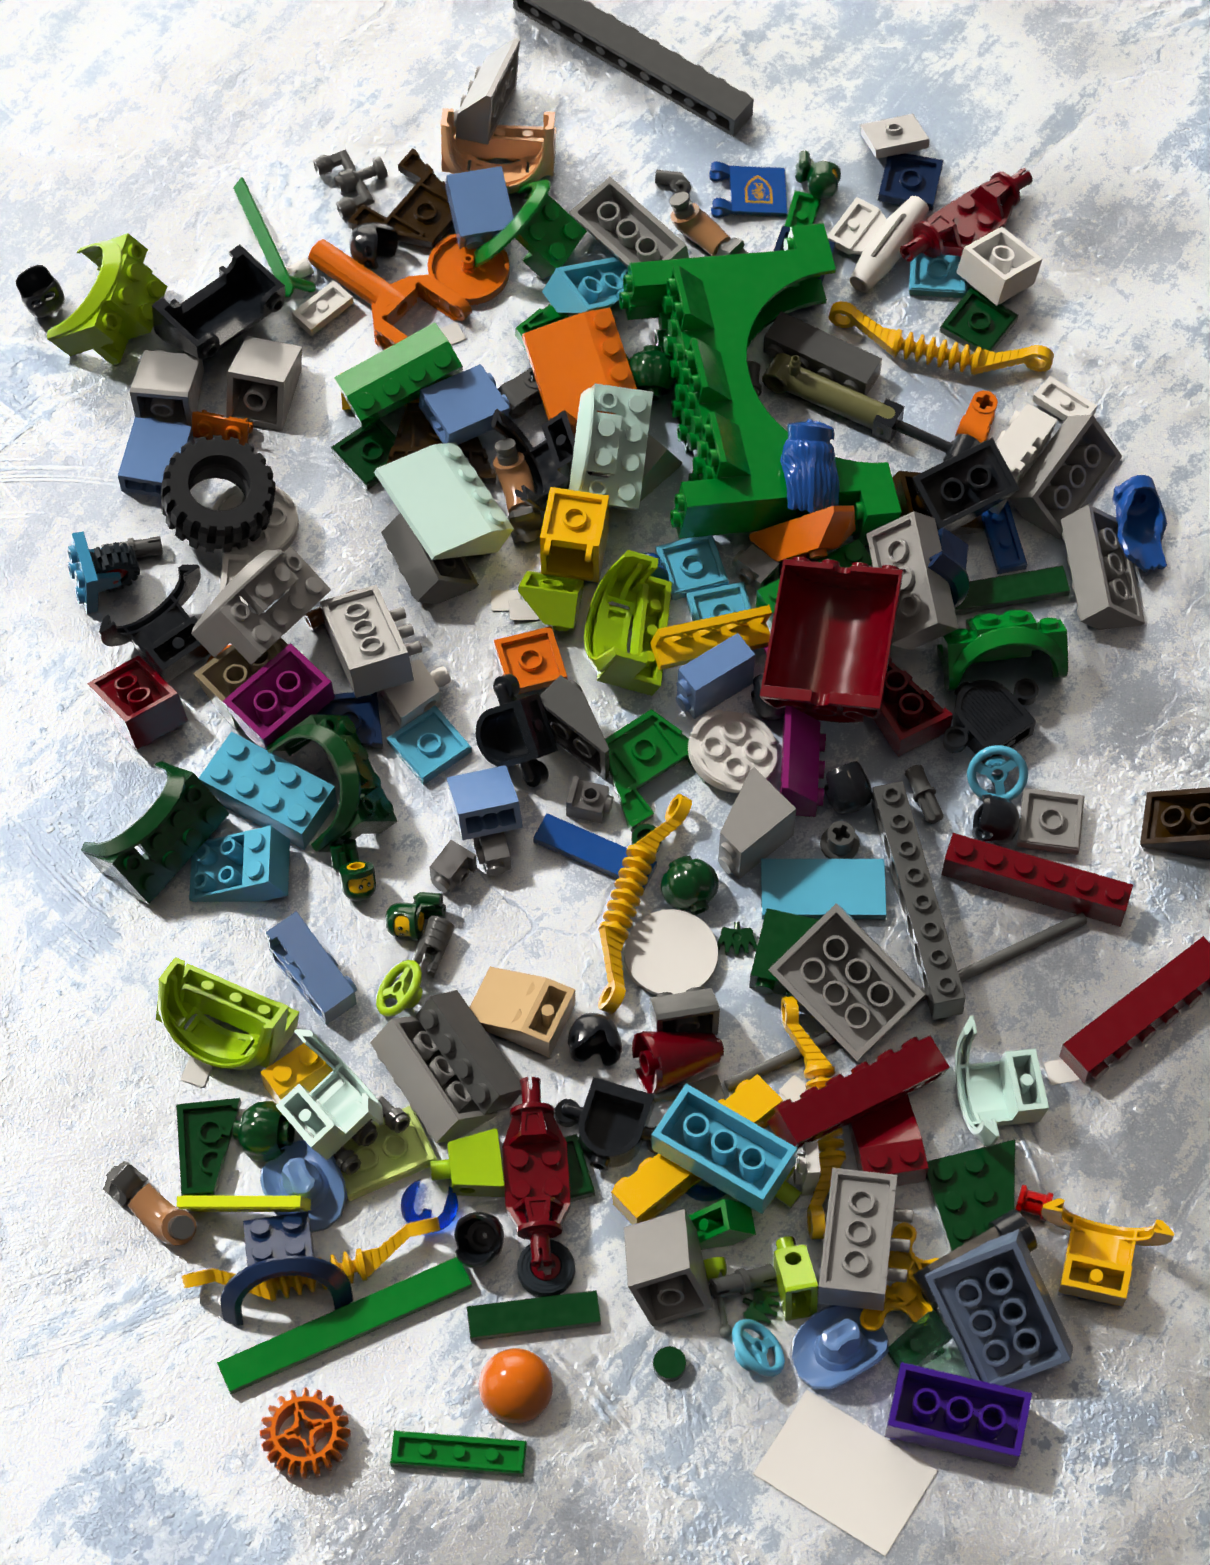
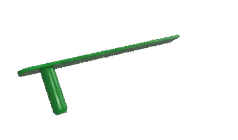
(267, 244)

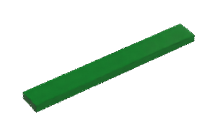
(344, 1325)

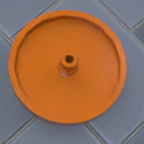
(457, 271)

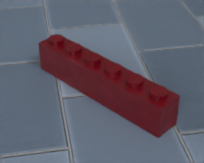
(1036, 879)
(1139, 1013)
(859, 1093)

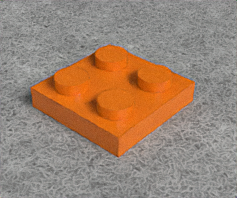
(531, 658)

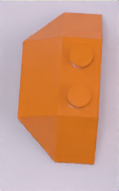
(807, 535)

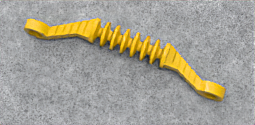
(979, 361)
(625, 897)
(818, 1071)
(364, 1263)

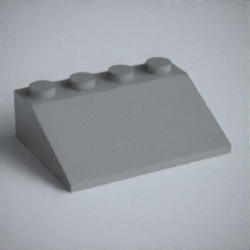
(847, 982)

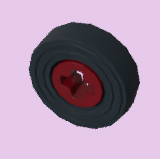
(547, 1285)

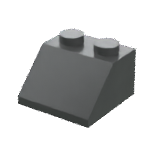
(685, 1012)

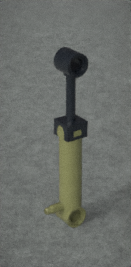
(884, 418)

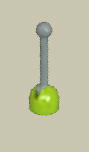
(715, 1268)

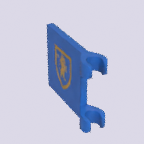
(752, 190)

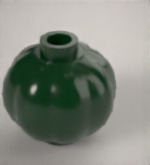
(652, 371)
(689, 884)
(263, 1131)

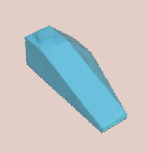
(586, 285)

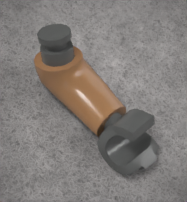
(702, 228)
(512, 474)
(150, 1207)

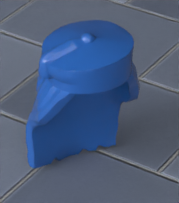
(810, 467)
(1140, 522)

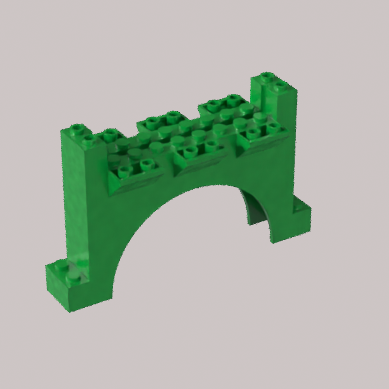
(706, 322)

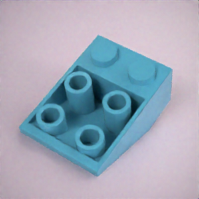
(241, 867)

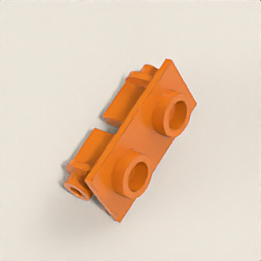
(209, 424)

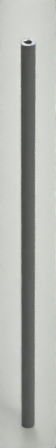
(965, 973)

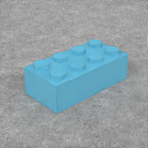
(269, 790)
(724, 1148)

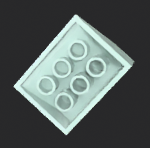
(445, 502)

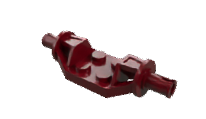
(968, 217)
(536, 1172)

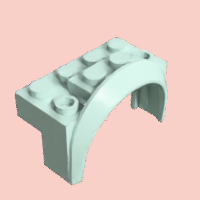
(612, 443)

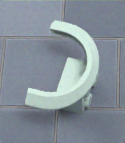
(998, 1091)
(334, 1107)

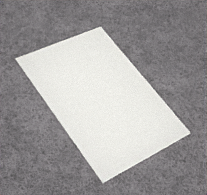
(845, 1472)

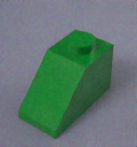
(723, 1224)

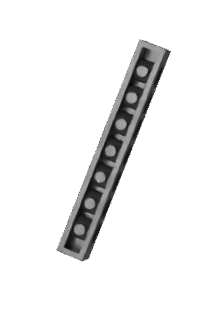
(918, 901)

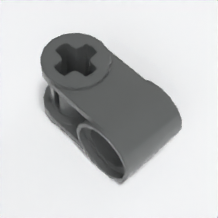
(521, 393)

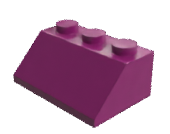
(279, 696)
(801, 762)

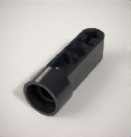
(1000, 1226)

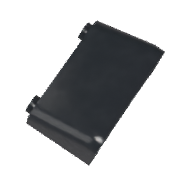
(221, 309)

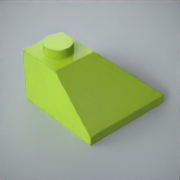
(553, 598)

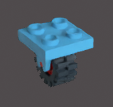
(100, 569)

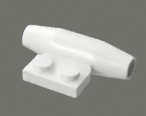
(877, 239)

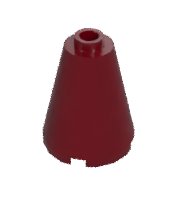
(673, 1057)

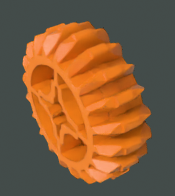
(317, 1430)

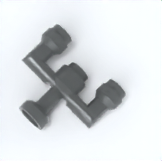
(350, 179)
(395, 1120)

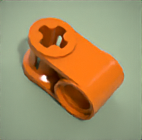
(979, 416)

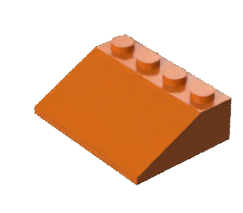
(574, 357)

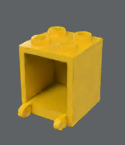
(574, 534)

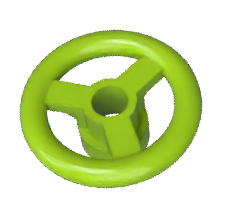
(404, 990)

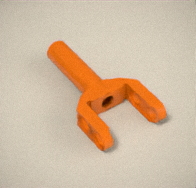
(388, 300)

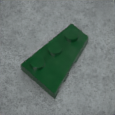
(203, 1143)

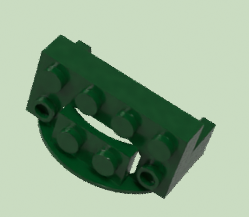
(362, 801)
(166, 833)

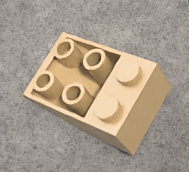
(523, 1008)

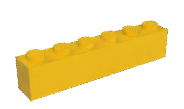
(662, 1182)

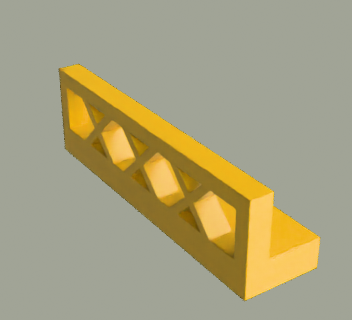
(687, 641)

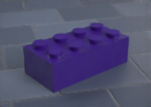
(958, 1415)

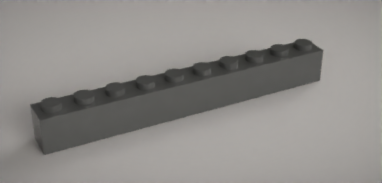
(644, 60)

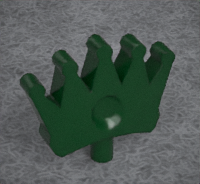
(737, 938)
(761, 1306)

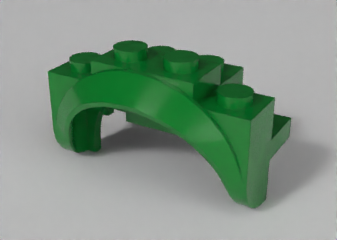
(1000, 638)

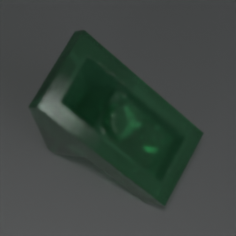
(920, 1342)

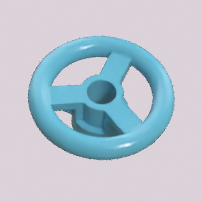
(997, 763)
(752, 1351)

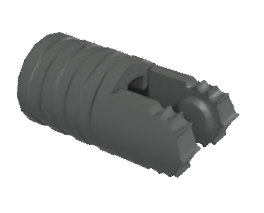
(433, 942)

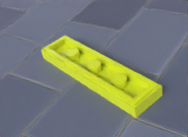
(243, 1203)

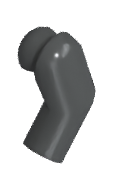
(675, 180)

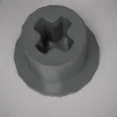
(840, 841)

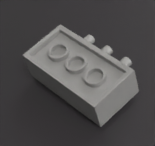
(925, 597)
(369, 641)
(860, 1239)

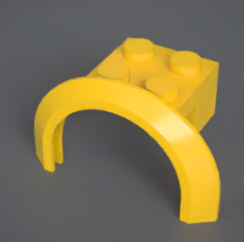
(1100, 1254)

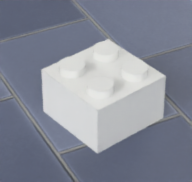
(999, 265)

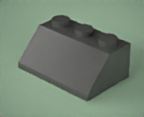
(428, 579)

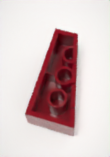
(908, 713)

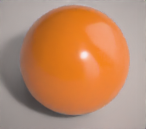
(515, 1386)

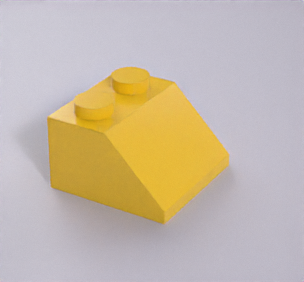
(295, 1068)

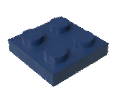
(910, 176)

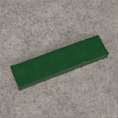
(1015, 589)
(533, 1315)

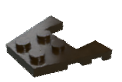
(422, 214)
(417, 433)

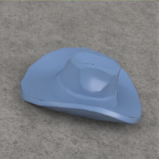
(307, 1174)
(836, 1347)

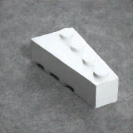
(1023, 442)

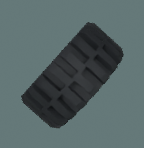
(225, 461)

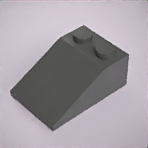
(575, 725)

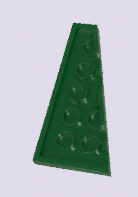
(972, 1190)

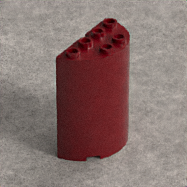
(831, 639)

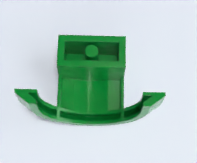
(539, 227)

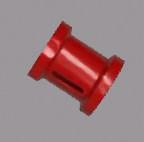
(1032, 1201)

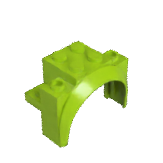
(117, 303)

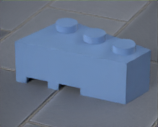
(310, 968)

